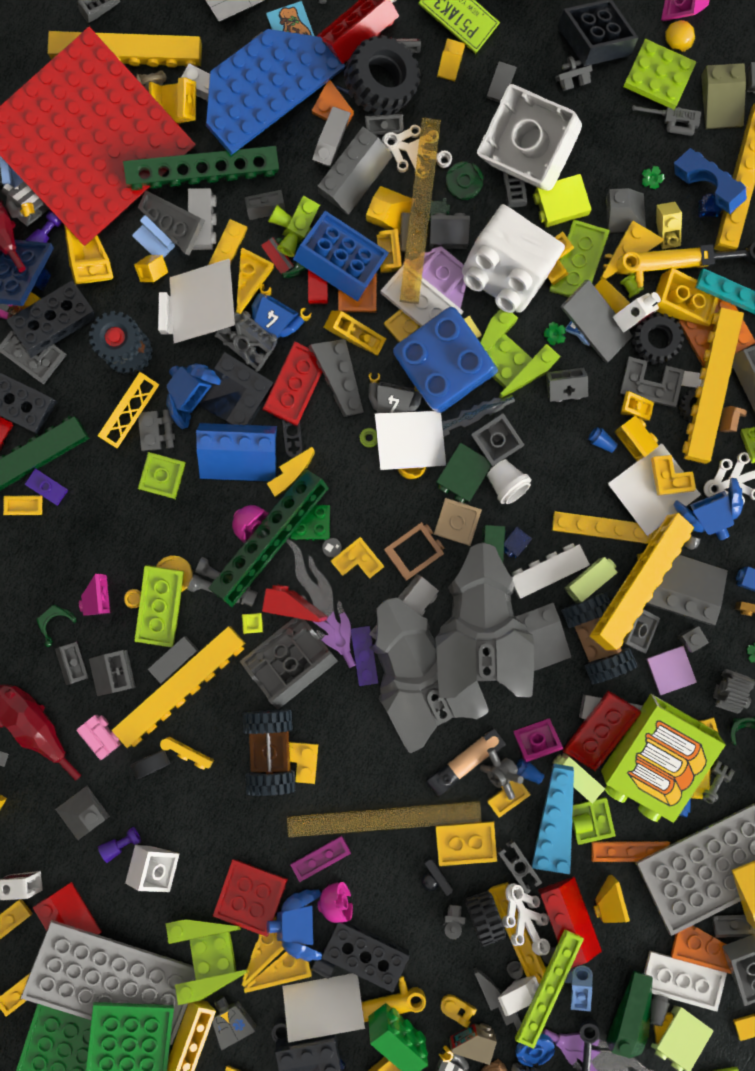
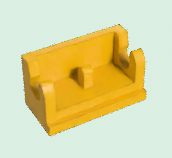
(390, 242)

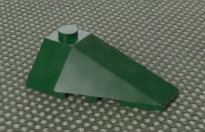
(632, 1021)

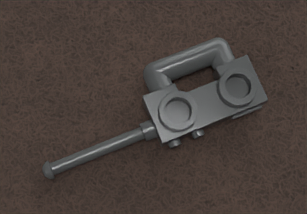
(689, 117)

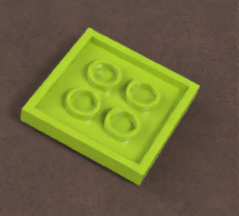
(659, 74)

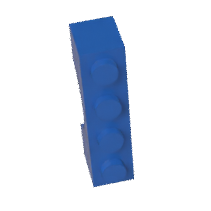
(694, 167)

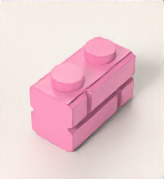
(99, 736)

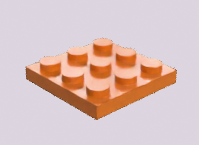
(698, 334)

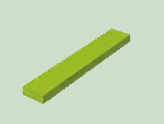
(549, 988)

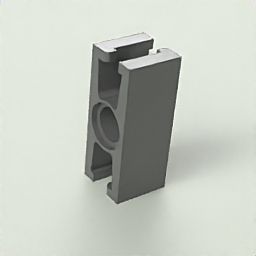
(173, 659)
(526, 866)

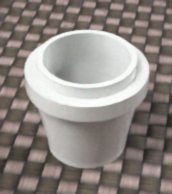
(508, 482)

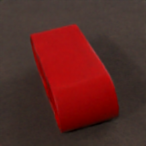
(317, 289)

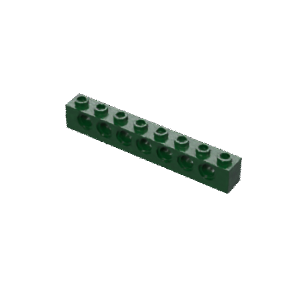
(267, 155)
(268, 538)

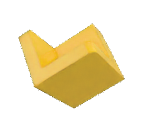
(151, 268)

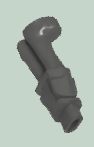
(197, 582)

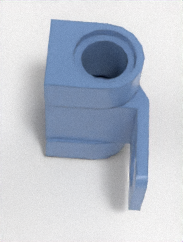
(581, 988)

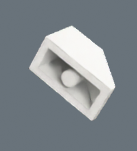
(518, 995)

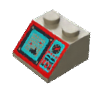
(475, 1043)

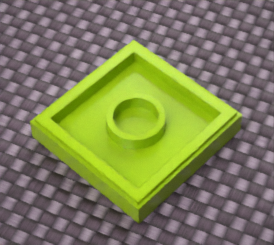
(161, 475)

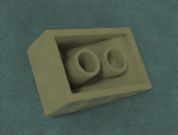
(724, 95)

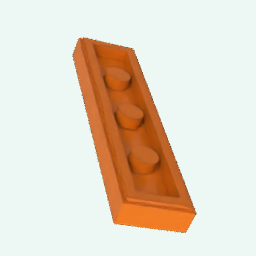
(624, 850)

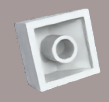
(152, 869)

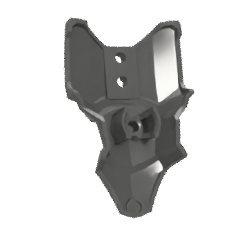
(482, 620)
(410, 676)

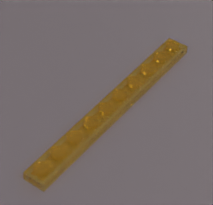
(420, 211)
(384, 819)

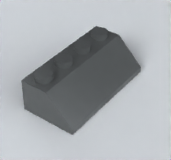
(355, 171)

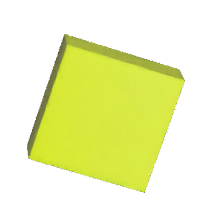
(252, 623)

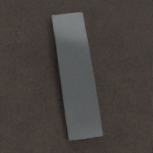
(491, 994)

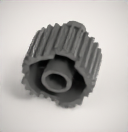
(733, 691)

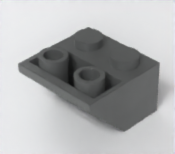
(449, 231)
(112, 672)

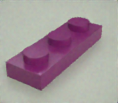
(320, 858)

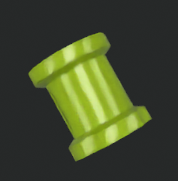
(631, 285)

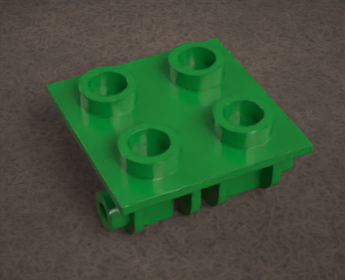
(314, 525)

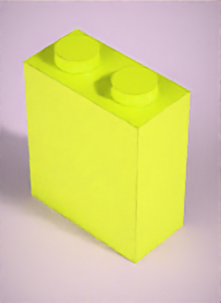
(563, 202)

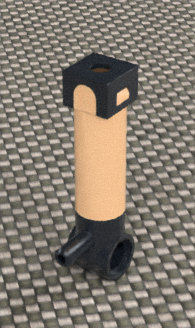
(444, 778)

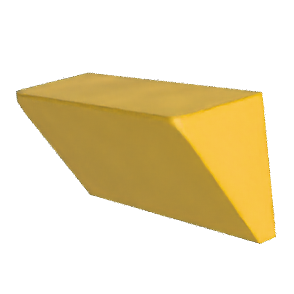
(611, 296)

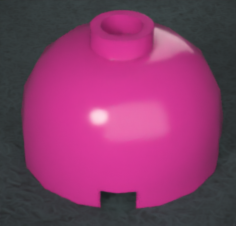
(247, 521)
(335, 904)

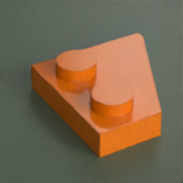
(330, 98)

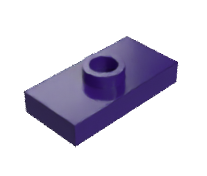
(46, 487)

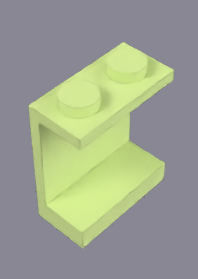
(683, 1040)

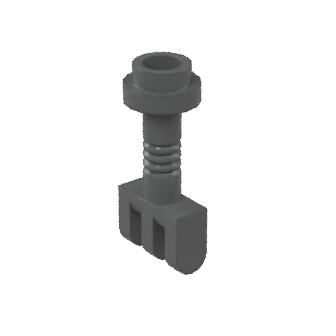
(710, 795)

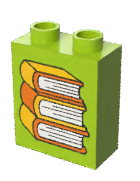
(661, 760)

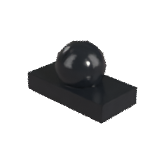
(431, 880)

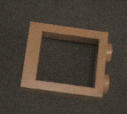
(425, 529)

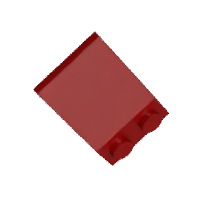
(289, 603)

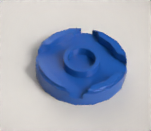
(540, 1054)

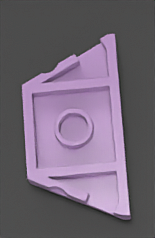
(445, 274)

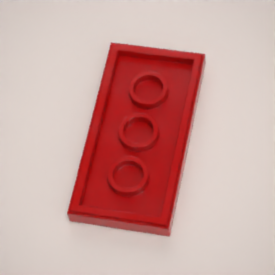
(294, 385)
(602, 730)

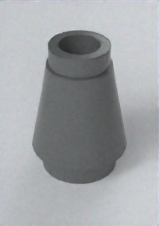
(659, 1008)

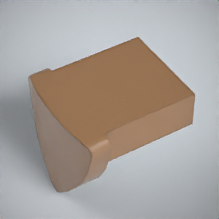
(730, 418)

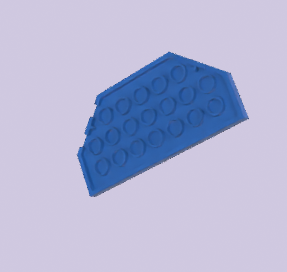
(265, 83)

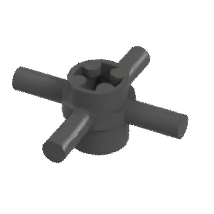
(502, 773)

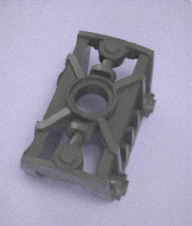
(253, 335)

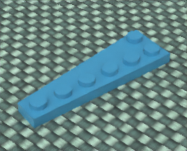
(555, 830)

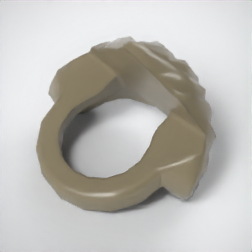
(158, 78)

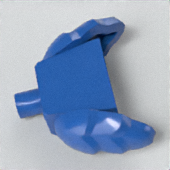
(187, 390)
(715, 512)
(295, 925)

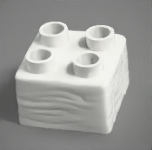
(530, 137)
(511, 260)

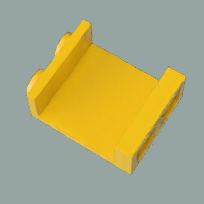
(177, 99)

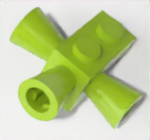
(296, 226)

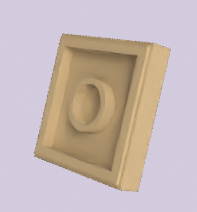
(457, 522)

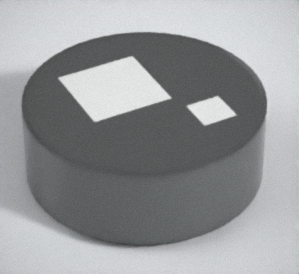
(332, 547)

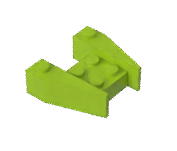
(513, 364)
(211, 957)

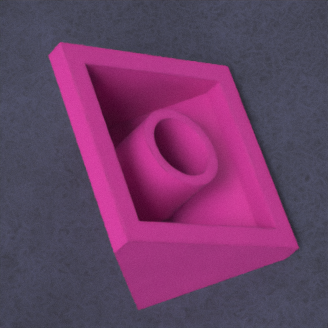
(537, 740)

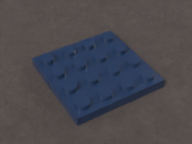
(17, 285)

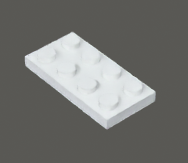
(430, 300)
(685, 981)

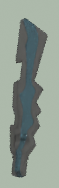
(471, 416)

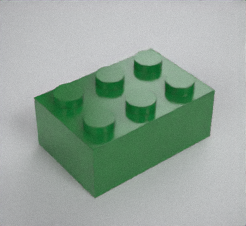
(397, 1039)

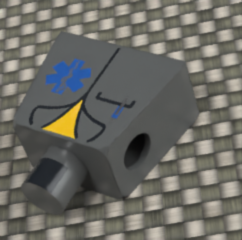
(231, 1022)

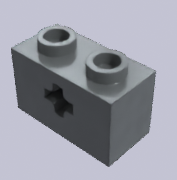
(567, 384)

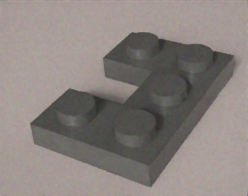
(38, 367)
(663, 394)

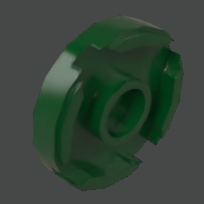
(464, 180)

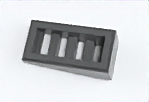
(95, 12)
(515, 202)

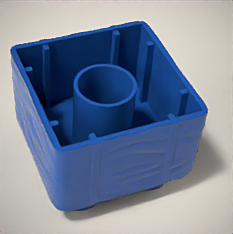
(444, 360)

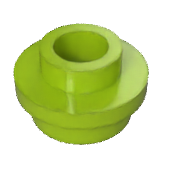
(369, 431)

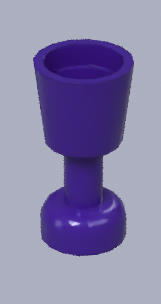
(41, 235)
(113, 848)

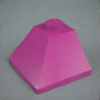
(682, 8)
(95, 597)

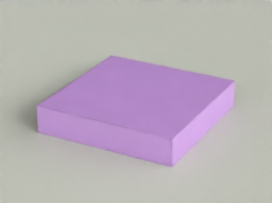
(671, 670)

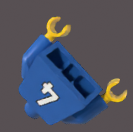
(276, 316)

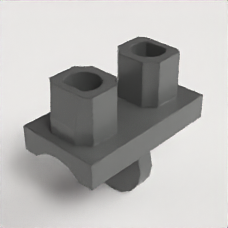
(582, 73)
(453, 922)

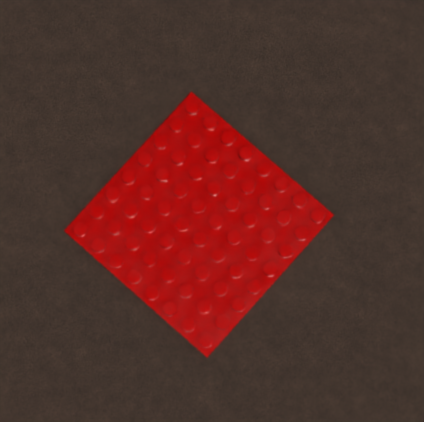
(76, 129)

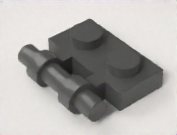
(150, 430)

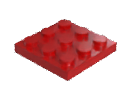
(250, 897)

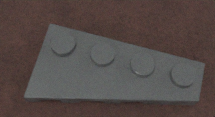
(172, 220)
(337, 367)

